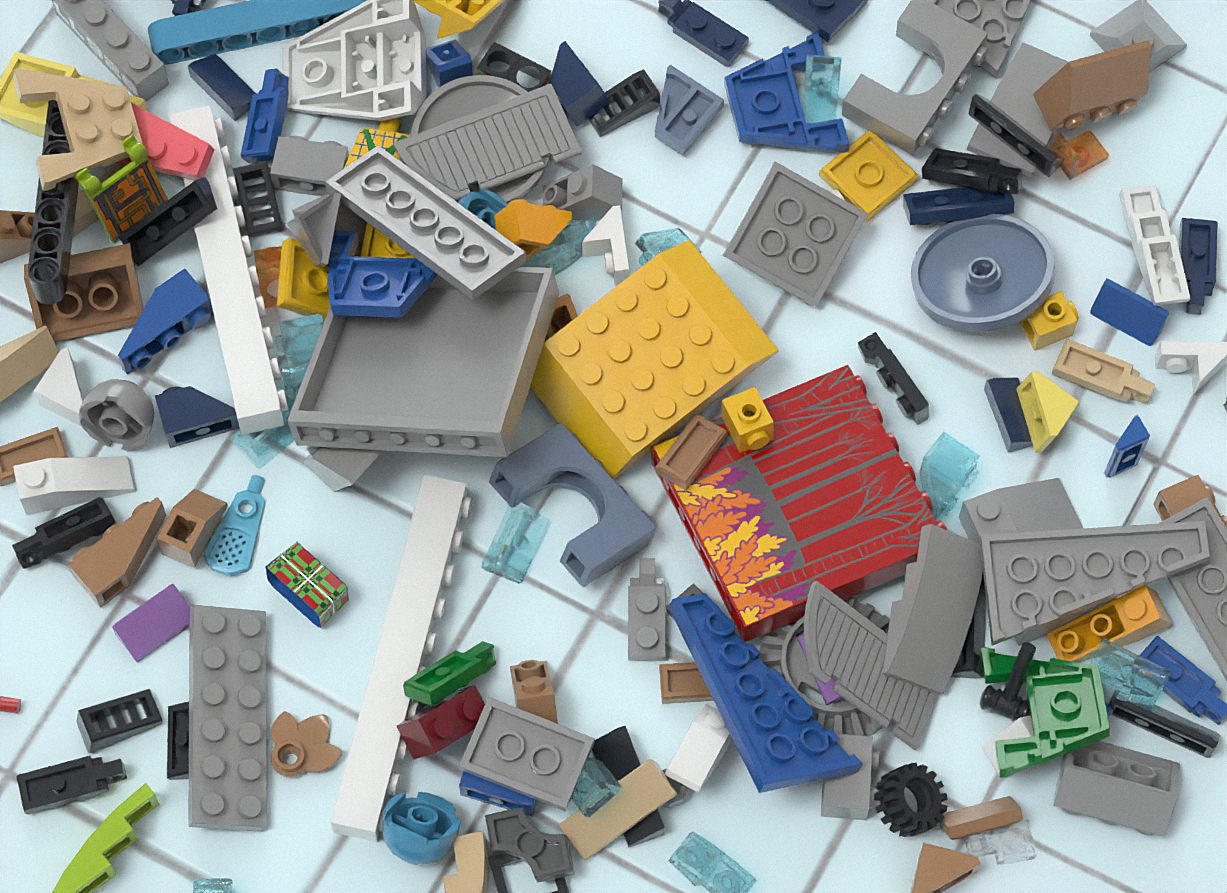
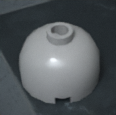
(117, 413)

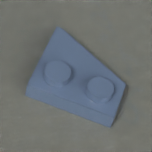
(684, 110)

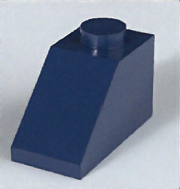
(575, 86)
(193, 415)

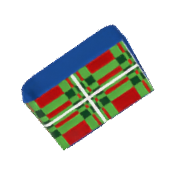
(307, 584)

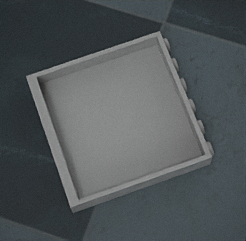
(433, 380)

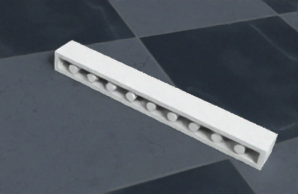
(231, 288)
(400, 655)

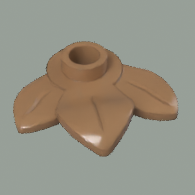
(304, 740)

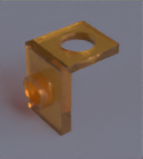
(1079, 153)
(268, 269)

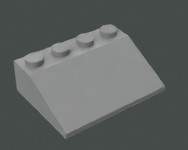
(1023, 509)

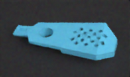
(240, 525)

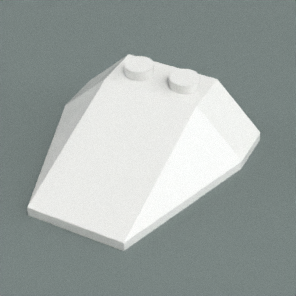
(360, 63)

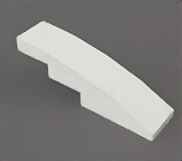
(1154, 245)

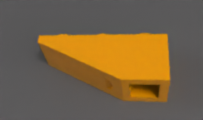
(1119, 621)

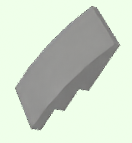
(1015, 97)
(934, 611)

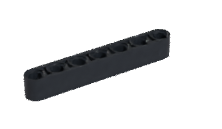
(53, 221)

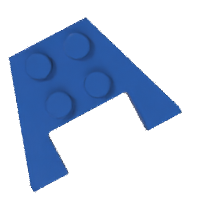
(769, 107)
(372, 283)

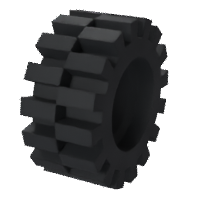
(925, 791)

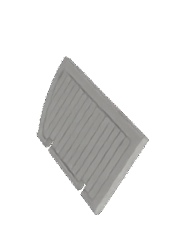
(492, 144)
(852, 652)

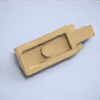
(1101, 373)

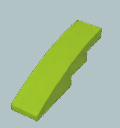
(91, 864)

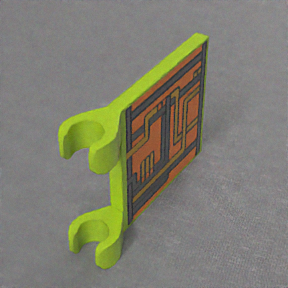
(125, 195)

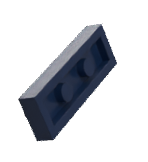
(955, 204)

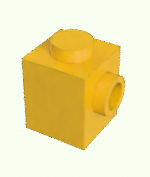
(1051, 321)
(747, 420)

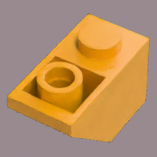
(531, 225)

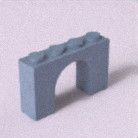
(562, 461)

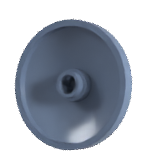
(983, 273)

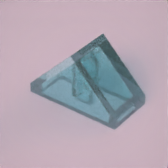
(820, 88)

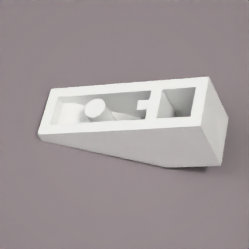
(71, 481)

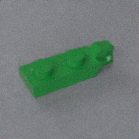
(450, 674)

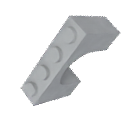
(910, 118)

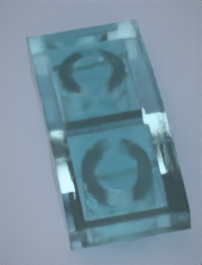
(569, 251)
(710, 867)

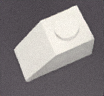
(700, 749)

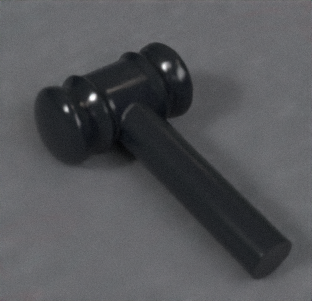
(1006, 702)

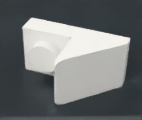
(609, 240)
(1201, 357)

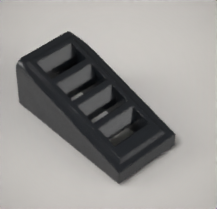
(640, 106)
(251, 172)
(122, 731)

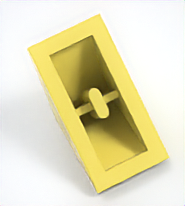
(1044, 408)

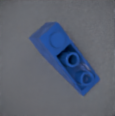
(168, 315)

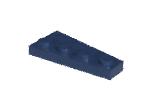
(821, 16)

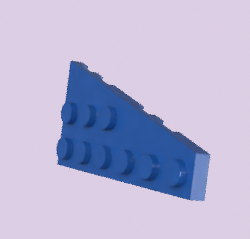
(759, 707)

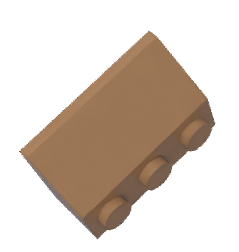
(1096, 87)
(99, 295)

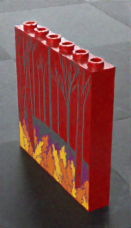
(806, 507)

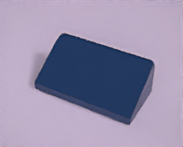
(222, 85)
(1008, 412)

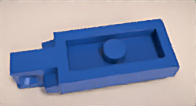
(266, 118)
(1187, 682)

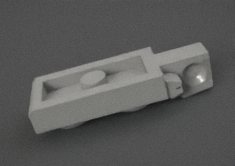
(646, 614)

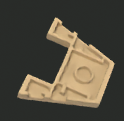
(94, 120)

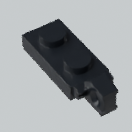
(971, 171)
(894, 376)
(64, 532)
(68, 782)

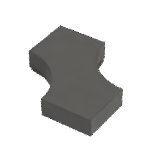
(544, 853)

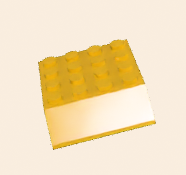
(648, 357)

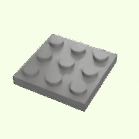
(795, 234)

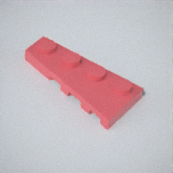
(171, 148)

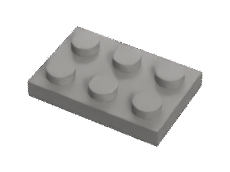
(527, 754)

